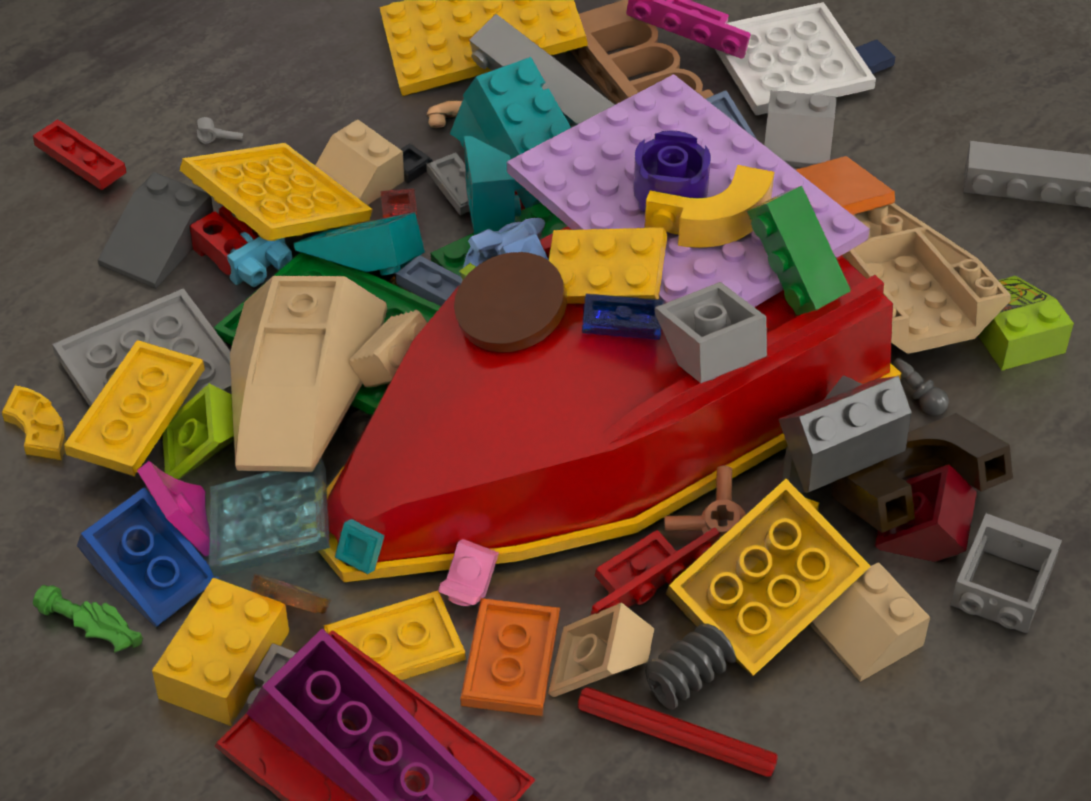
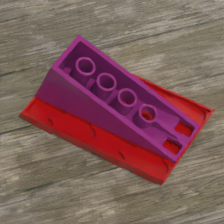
(355, 732)

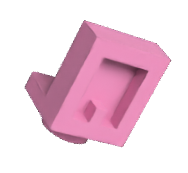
(469, 573)

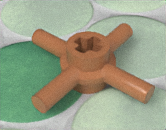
(718, 510)

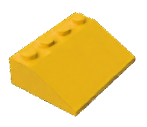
(768, 576)

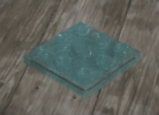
(267, 519)

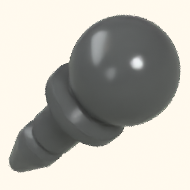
(931, 399)

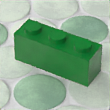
(798, 251)

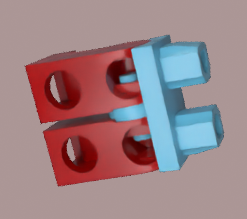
(238, 248)

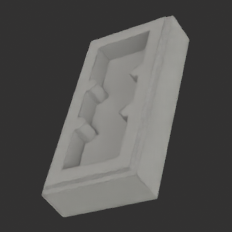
(450, 178)

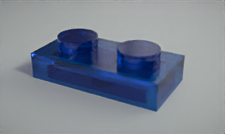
(621, 316)

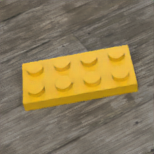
(134, 408)

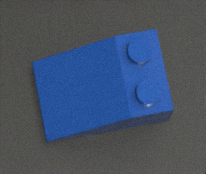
(146, 558)

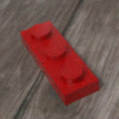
(79, 154)

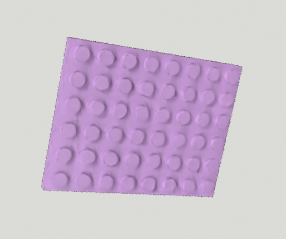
(589, 180)

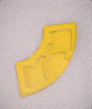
(38, 421)

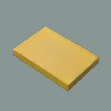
(405, 636)

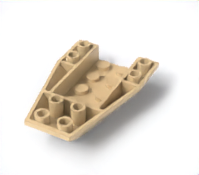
(934, 284)
(295, 368)

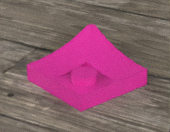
(180, 503)

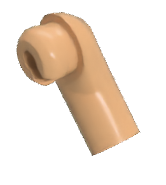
(441, 111)

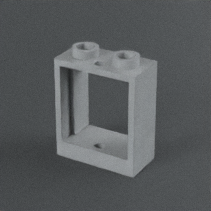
(998, 538)

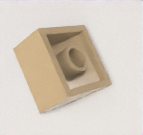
(362, 162)
(872, 623)

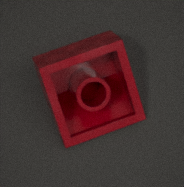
(942, 518)

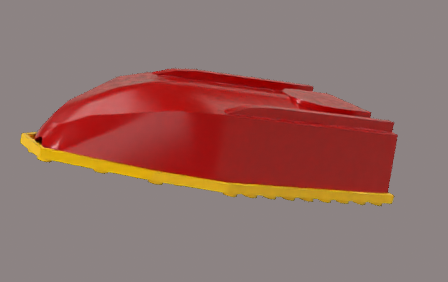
(579, 430)

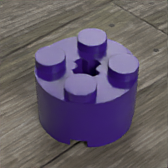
(671, 165)

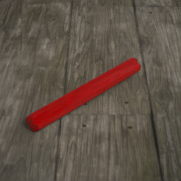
(678, 731)

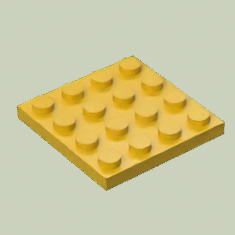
(275, 191)

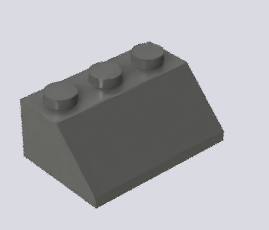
(848, 431)

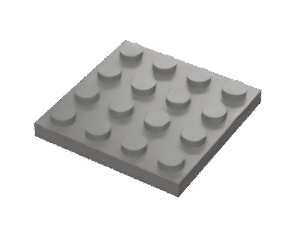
(167, 322)

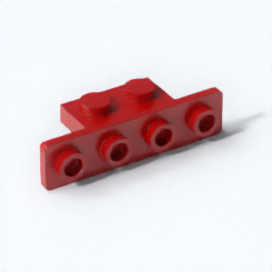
(646, 567)

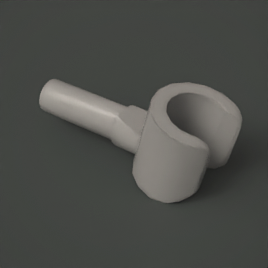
(207, 132)

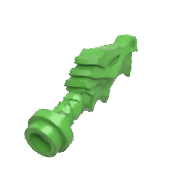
(95, 619)

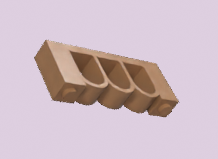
(611, 29)

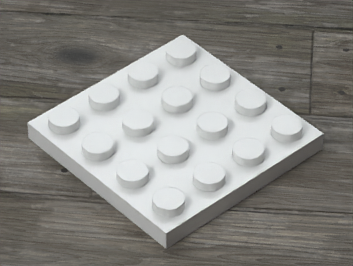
(798, 54)

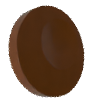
(510, 302)

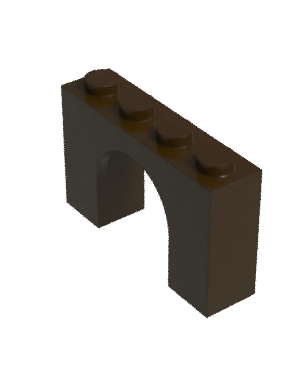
(887, 500)

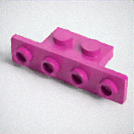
(692, 22)

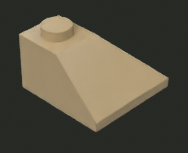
(600, 648)

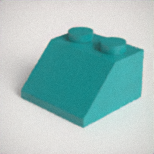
(489, 187)

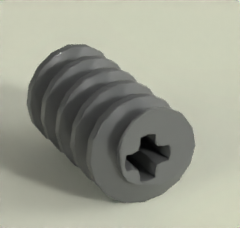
(688, 664)

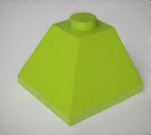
(198, 431)

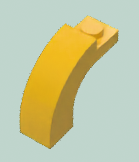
(711, 219)

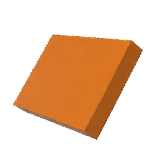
(849, 185)
(510, 657)

